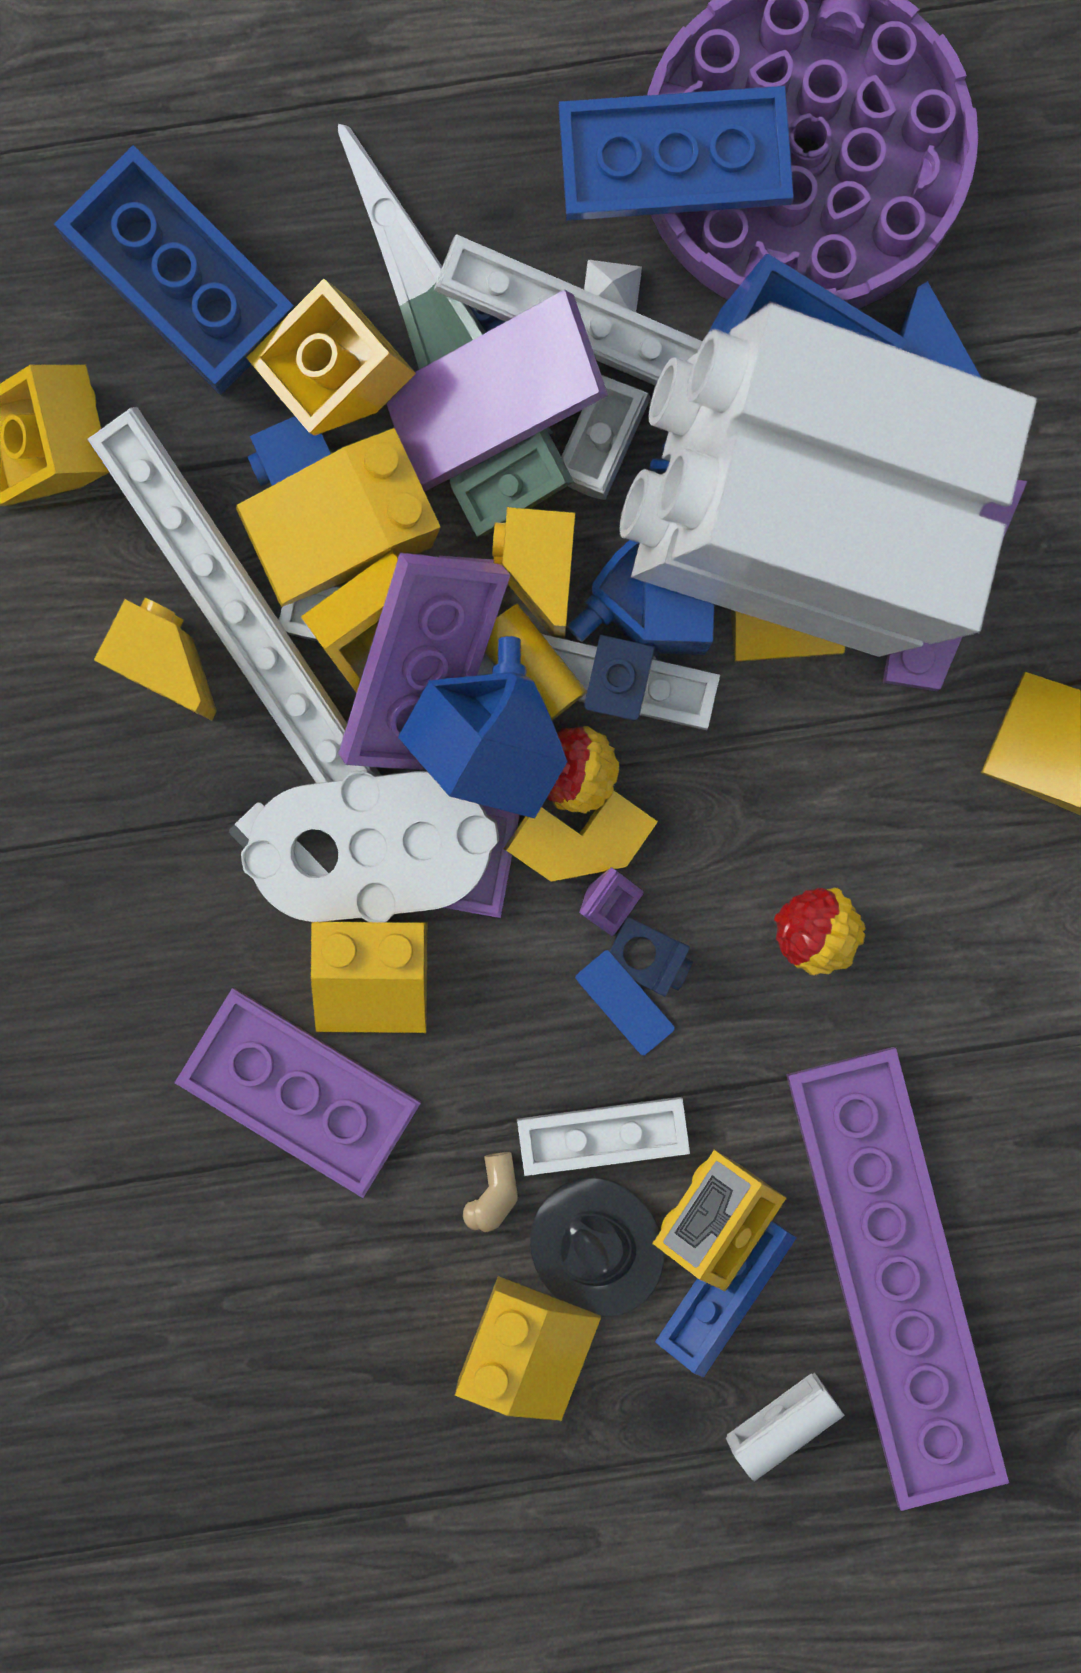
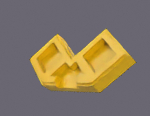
(605, 841)

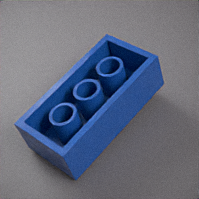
(174, 268)

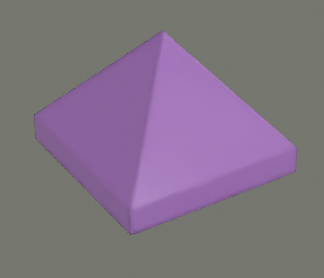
(610, 900)

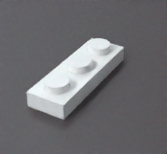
(603, 1136)

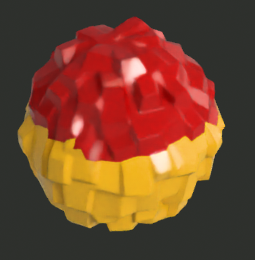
(588, 772)
(819, 931)

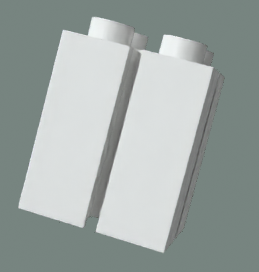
(828, 484)

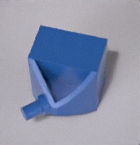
(645, 611)
(488, 736)

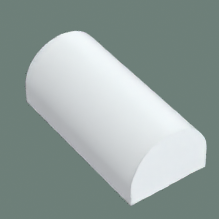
(603, 438)
(783, 1426)

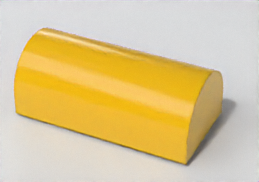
(543, 665)

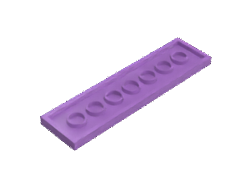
(897, 1278)

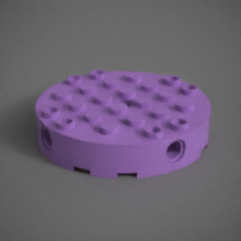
(889, 130)

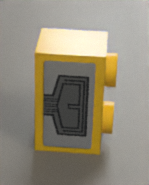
(718, 1220)

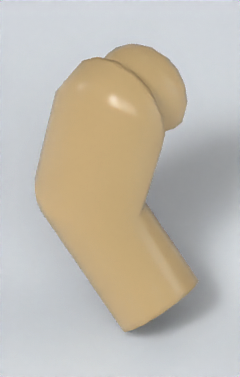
(499, 1197)

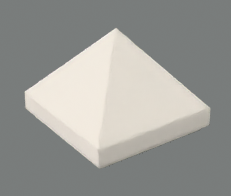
(614, 282)

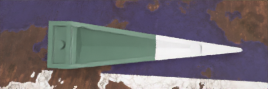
(438, 326)

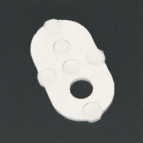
(396, 842)

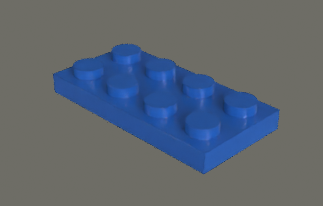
(675, 153)

